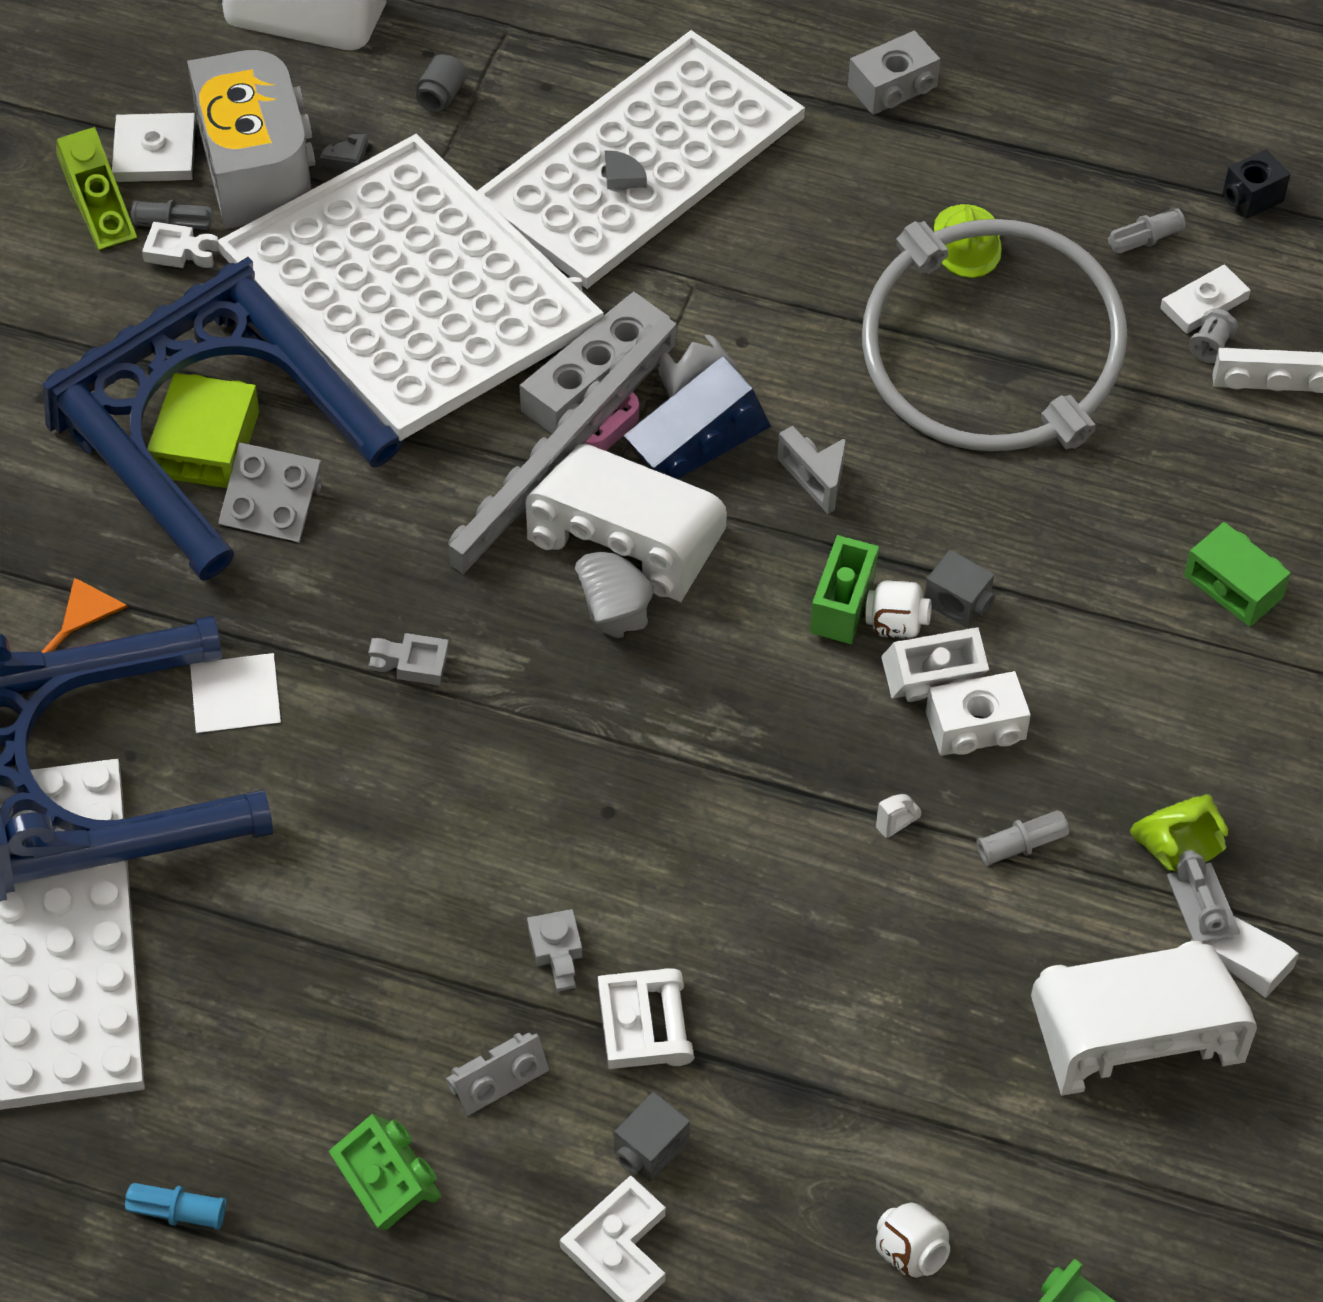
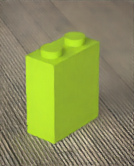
(203, 428)

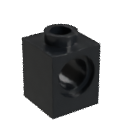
(1256, 184)

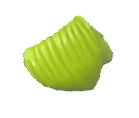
(1180, 828)

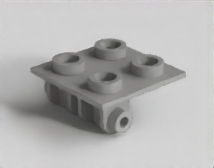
(270, 492)

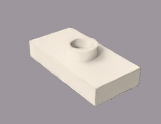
(1214, 290)

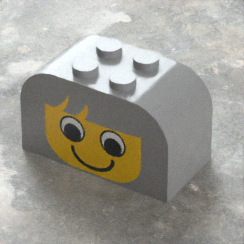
(251, 133)

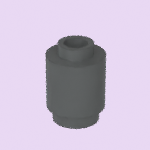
(440, 83)

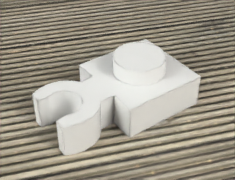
(174, 244)

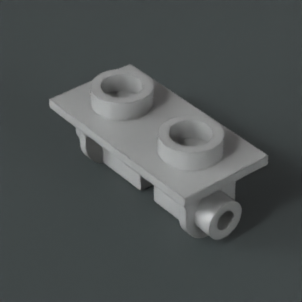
(1202, 899)
(509, 1068)

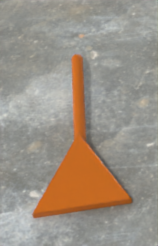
(83, 608)

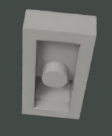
(815, 471)

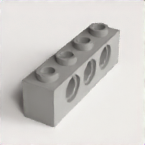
(569, 374)

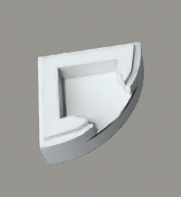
(896, 814)

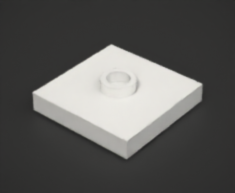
(154, 147)

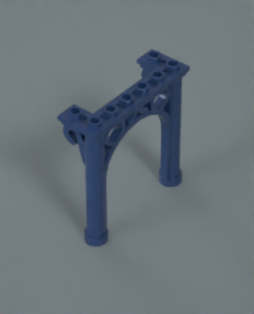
(260, 332)
(29, 842)

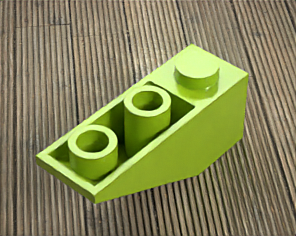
(94, 188)

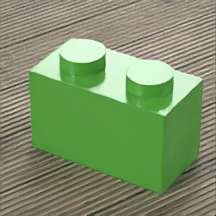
(1237, 574)
(844, 589)

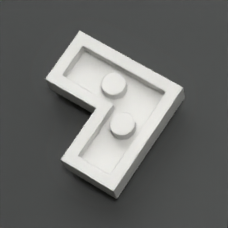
(607, 1238)

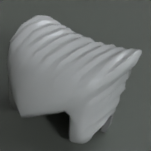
(693, 362)
(614, 592)

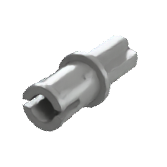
(1147, 230)
(1022, 837)

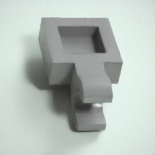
(416, 660)
(556, 943)

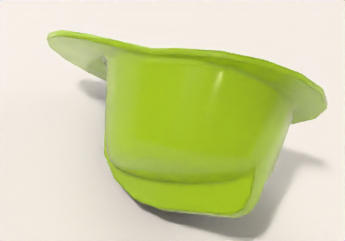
(972, 255)

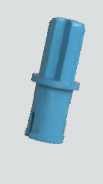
(175, 1205)

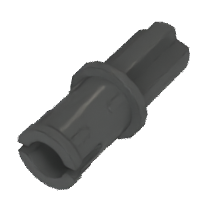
(171, 213)

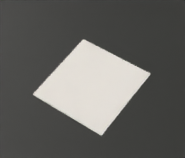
(235, 693)

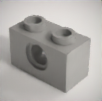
(893, 72)

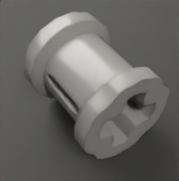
(1212, 334)

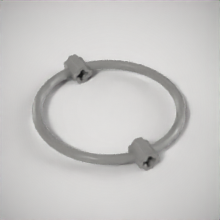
(1064, 416)

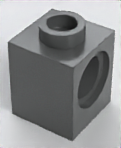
(960, 589)
(651, 1137)

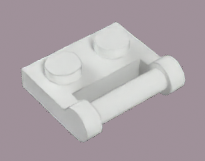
(629, 1022)

